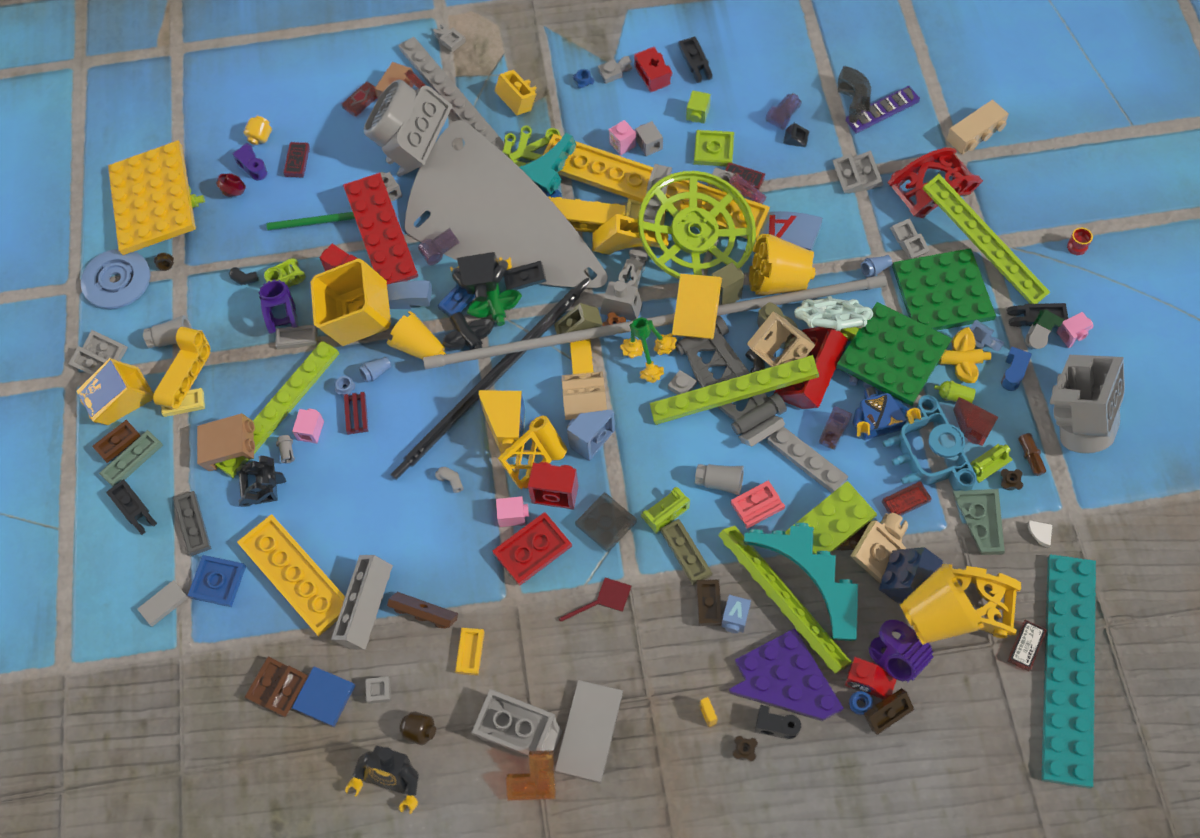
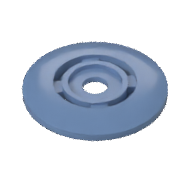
(117, 294)

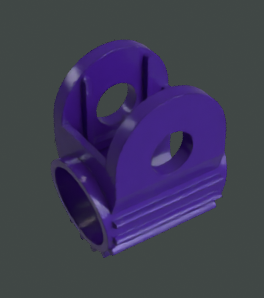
(275, 294)
(903, 656)

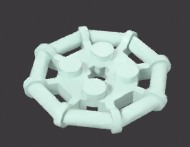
(833, 313)

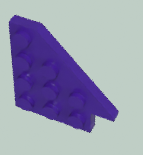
(786, 678)

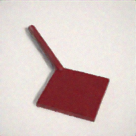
(611, 595)

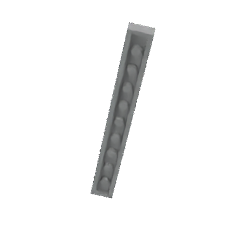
(448, 90)

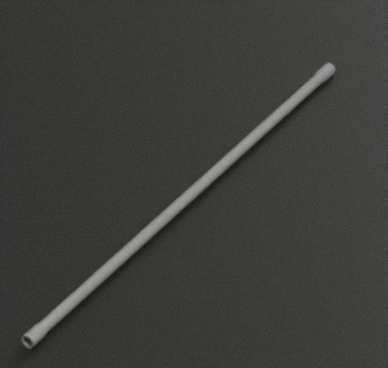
(442, 360)

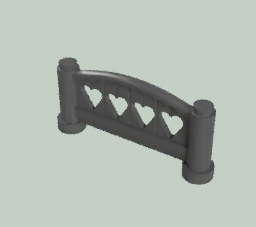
(758, 407)

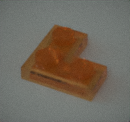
(537, 783)

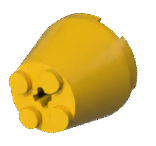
(779, 266)
(940, 608)

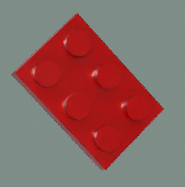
(532, 548)

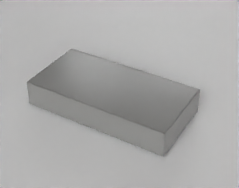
(296, 337)
(762, 431)
(162, 603)

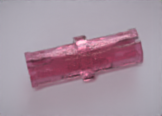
(738, 182)

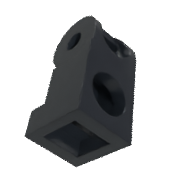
(777, 725)

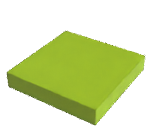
(713, 148)

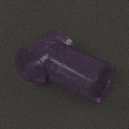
(781, 115)
(434, 249)

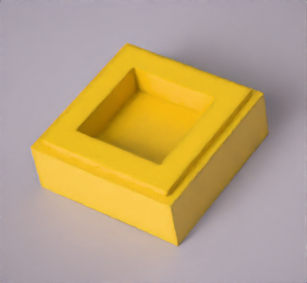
(708, 712)

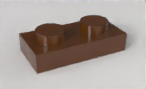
(116, 441)

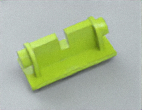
(991, 461)

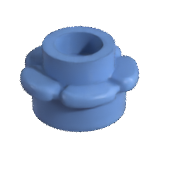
(344, 381)

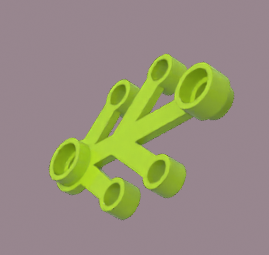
(526, 151)

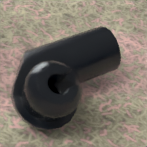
(242, 278)
(758, 362)

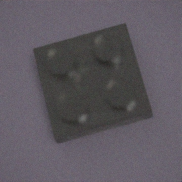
(606, 522)

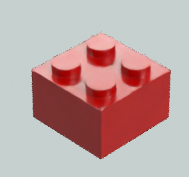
(553, 485)

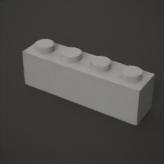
(362, 602)

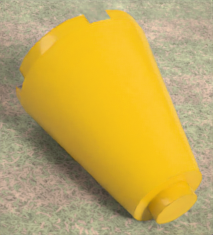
(414, 338)

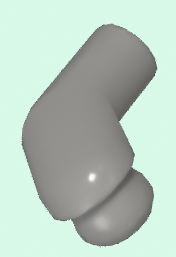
(450, 475)

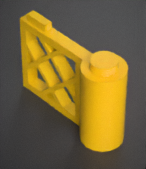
(544, 439)

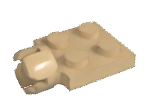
(878, 543)

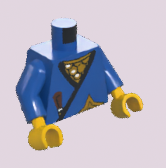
(881, 415)

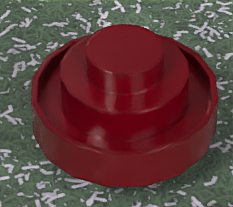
(230, 184)

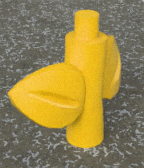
(965, 356)

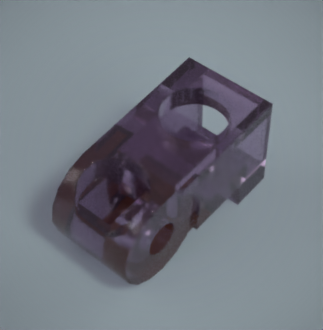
(835, 427)

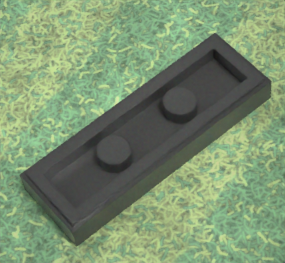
(192, 523)

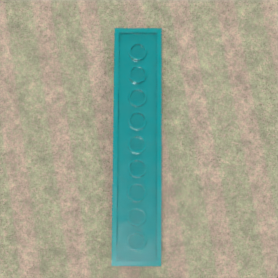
(1069, 672)

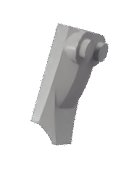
(516, 725)

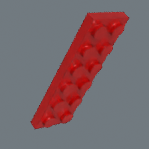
(380, 229)

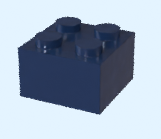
(907, 571)

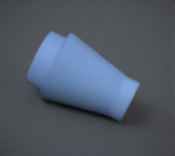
(873, 266)
(373, 369)

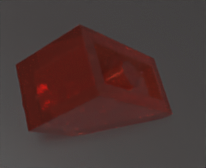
(974, 421)

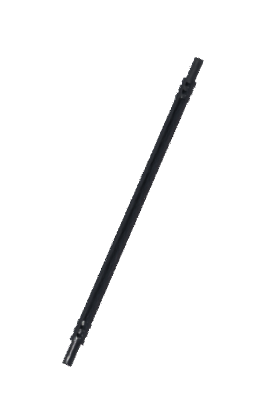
(487, 382)

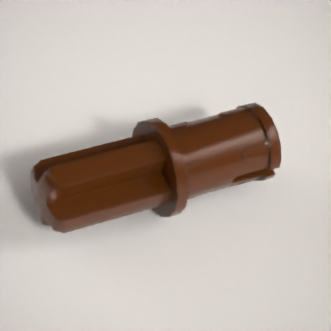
(1032, 454)

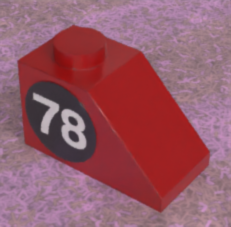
(870, 679)

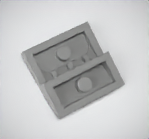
(857, 172)
(96, 352)

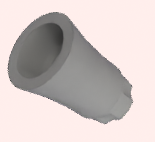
(164, 333)
(720, 477)

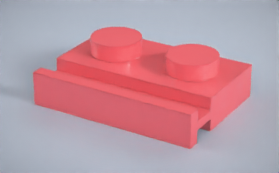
(757, 504)

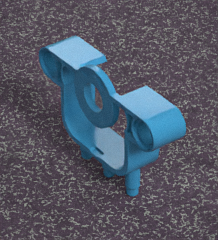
(954, 473)

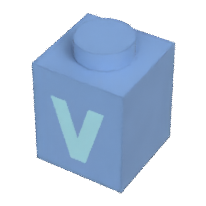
(736, 614)

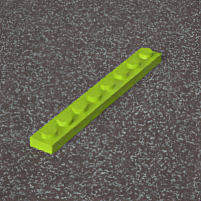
(986, 240)
(734, 390)
(285, 400)
(785, 599)

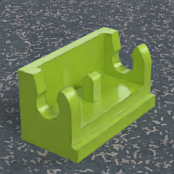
(666, 510)

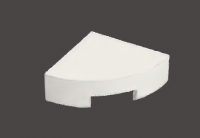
(1041, 532)

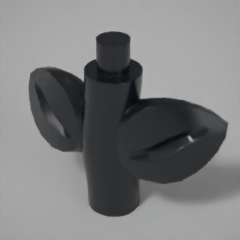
(467, 334)

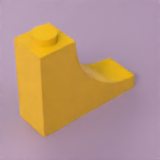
(621, 233)

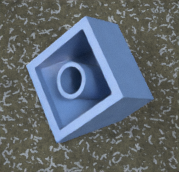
(590, 432)

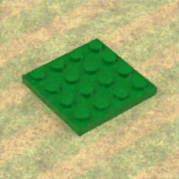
(944, 290)
(894, 353)

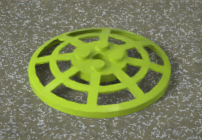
(699, 218)

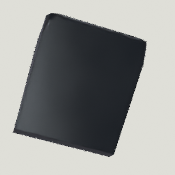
(796, 135)

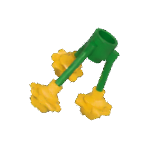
(632, 347)

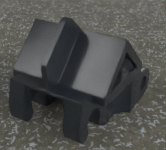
(265, 487)

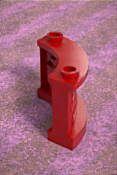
(942, 159)

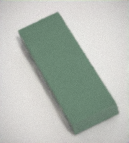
(131, 458)

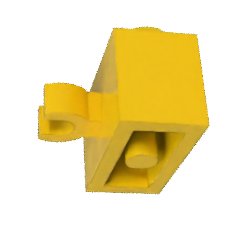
(515, 92)

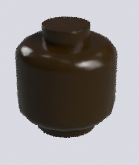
(417, 728)

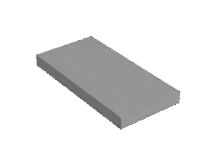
(589, 731)

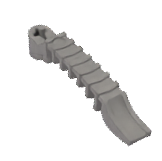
(638, 256)

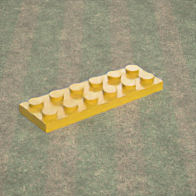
(294, 574)

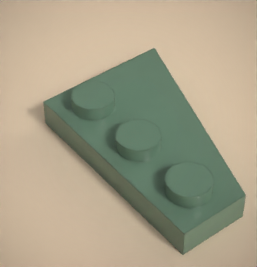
(983, 518)

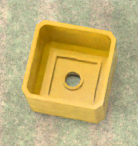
(350, 302)

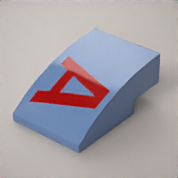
(793, 227)

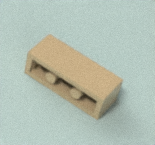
(977, 127)

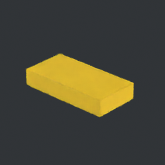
(581, 356)
(469, 651)

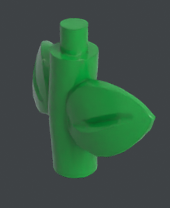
(495, 305)

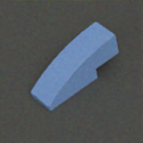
(409, 293)

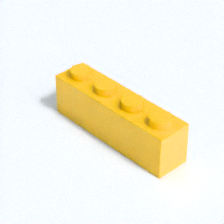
(587, 215)

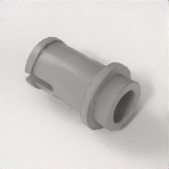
(285, 446)

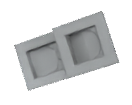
(909, 240)

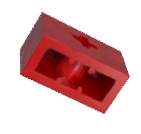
(652, 69)

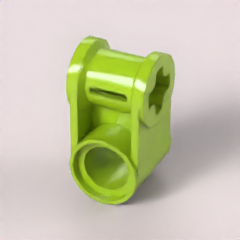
(286, 273)

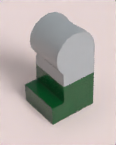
(1038, 334)

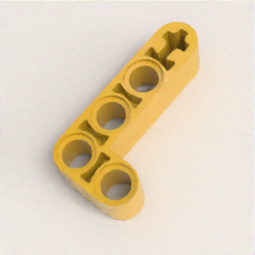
(184, 369)

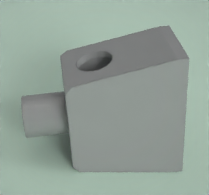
(622, 300)

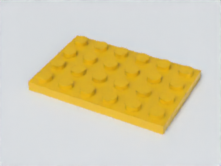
(151, 197)

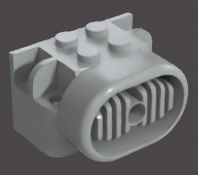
(407, 124)
(1089, 402)

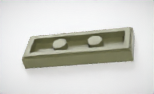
(685, 551)

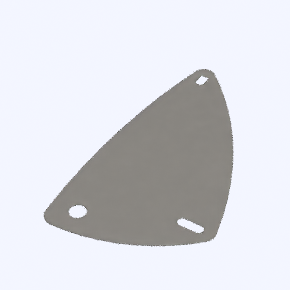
(495, 210)

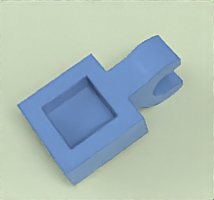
(983, 336)

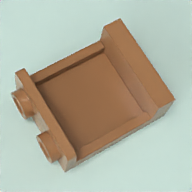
(225, 440)

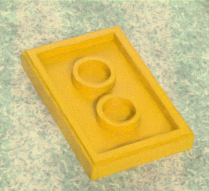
(697, 306)

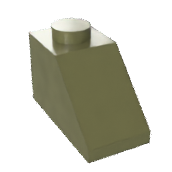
(579, 318)

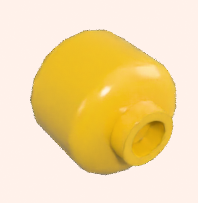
(257, 130)

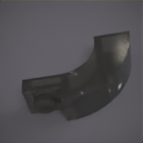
(858, 88)

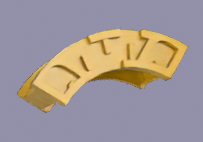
(1000, 586)

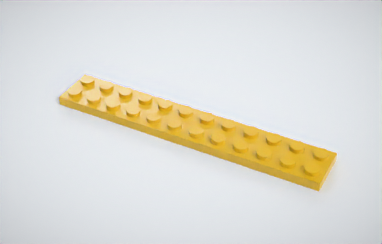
(632, 178)

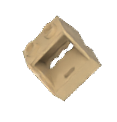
(776, 331)
(583, 393)

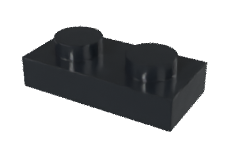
(524, 276)

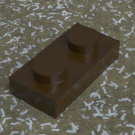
(709, 603)
(889, 711)

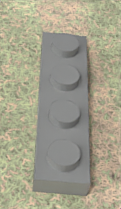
(807, 459)

